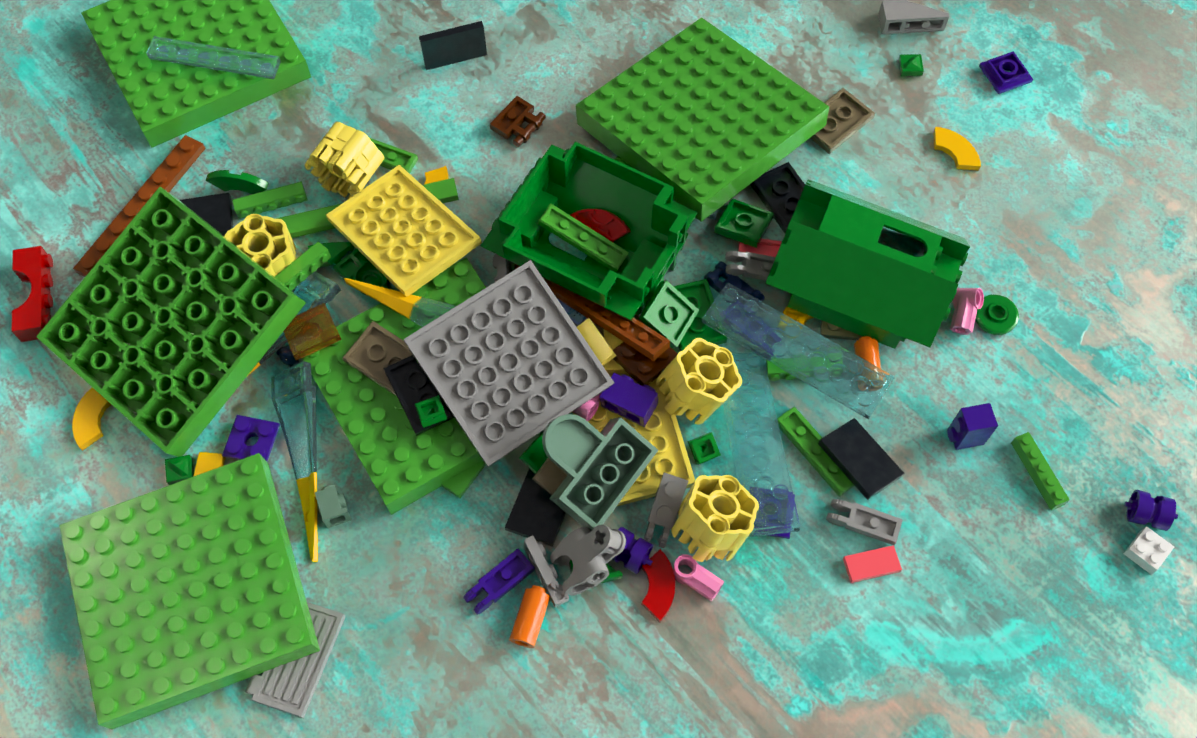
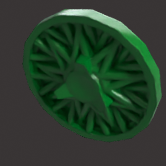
(997, 315)

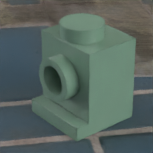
(332, 506)

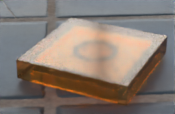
(311, 331)

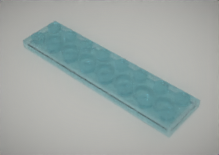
(798, 350)
(759, 448)

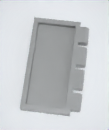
(294, 683)

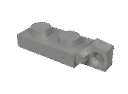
(545, 572)

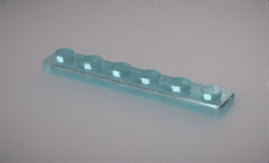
(213, 57)

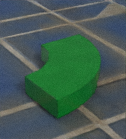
(243, 182)

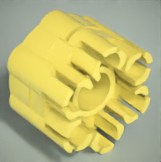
(347, 158)
(264, 241)
(699, 380)
(716, 516)

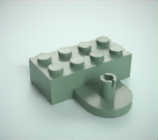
(596, 464)

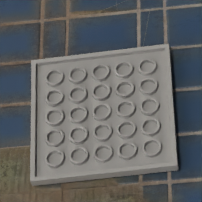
(508, 362)

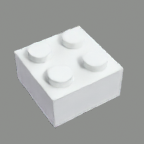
(1148, 550)

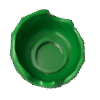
(370, 274)

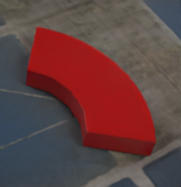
(603, 222)
(661, 586)

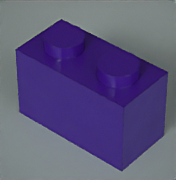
(630, 399)
(972, 426)

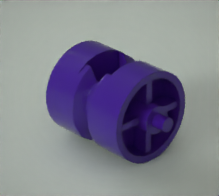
(1157, 511)
(635, 552)

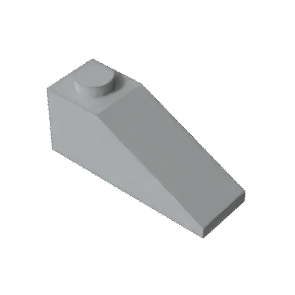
(909, 17)

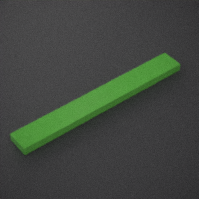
(316, 220)

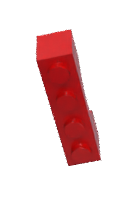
(33, 267)

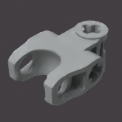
(589, 555)

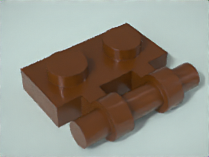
(513, 116)

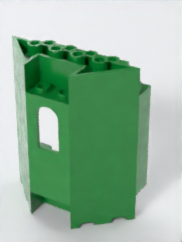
(588, 180)
(861, 285)

